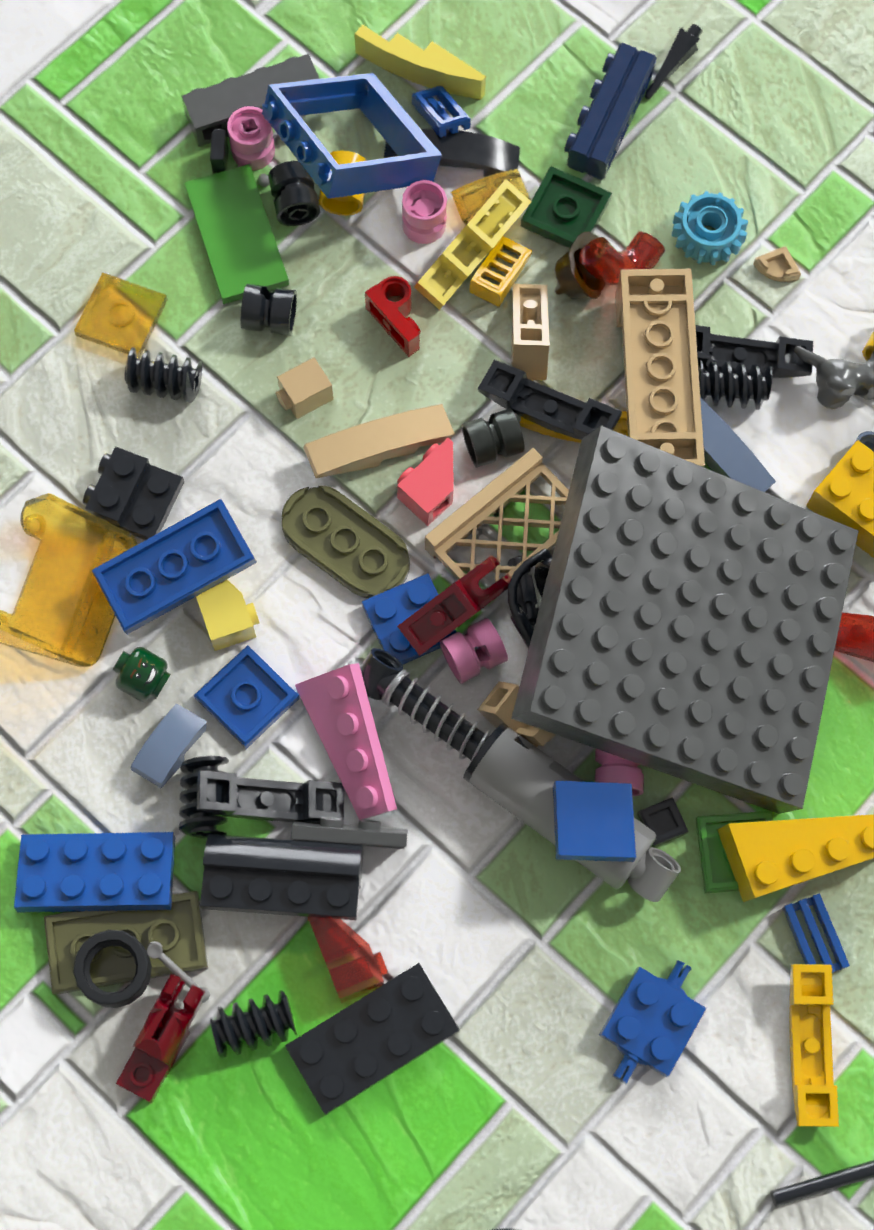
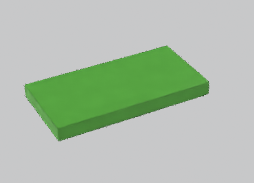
(236, 232)

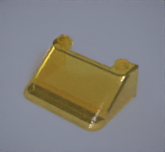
(61, 602)

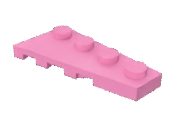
(349, 734)

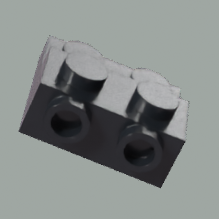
(132, 493)

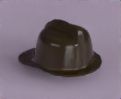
(572, 276)

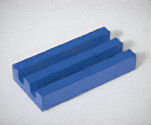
(435, 113)
(828, 929)

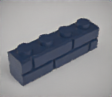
(611, 110)

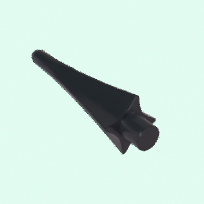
(681, 50)

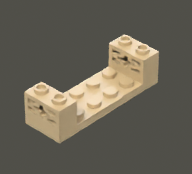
(661, 360)

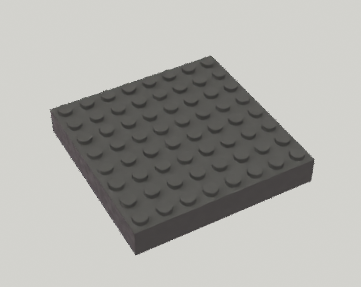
(687, 623)

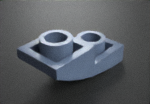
(167, 744)

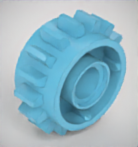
(707, 244)

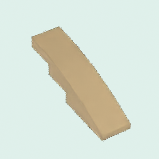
(377, 440)

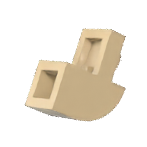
(499, 709)

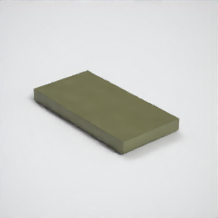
(176, 929)

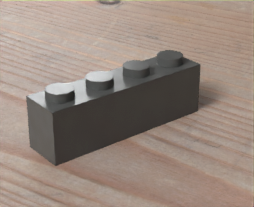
(212, 106)

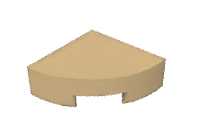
(778, 265)

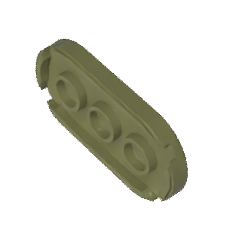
(345, 541)

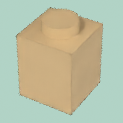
(304, 388)

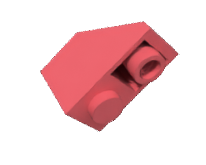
(430, 485)

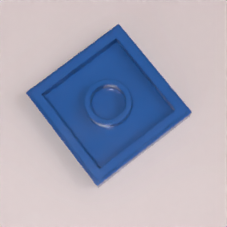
(246, 697)
(594, 821)

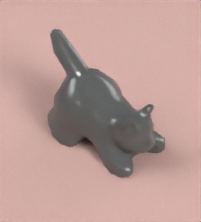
(839, 378)

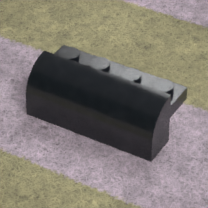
(281, 877)

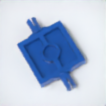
(652, 1022)

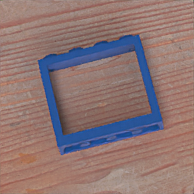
(416, 153)

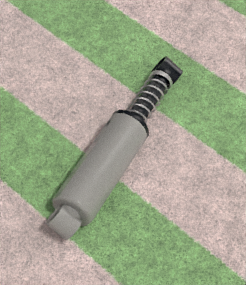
(511, 773)

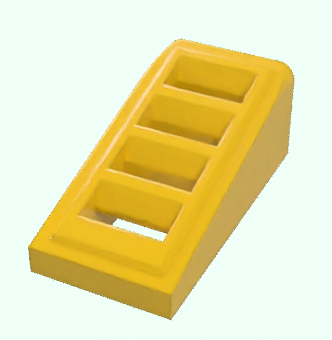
(490, 291)

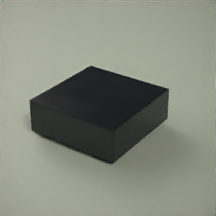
(219, 151)
(664, 820)

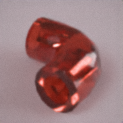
(606, 262)

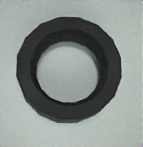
(91, 948)

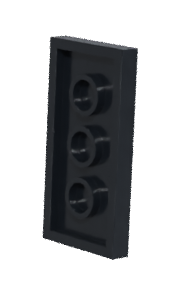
(372, 1038)

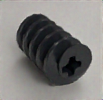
(162, 377)
(736, 384)
(198, 823)
(252, 1024)

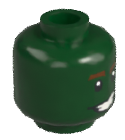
(141, 674)

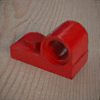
(393, 314)

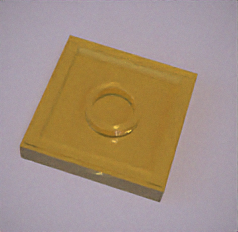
(120, 315)

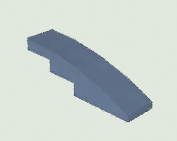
(729, 454)

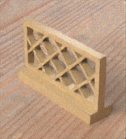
(490, 501)

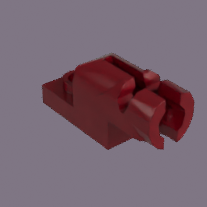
(452, 607)
(160, 1039)

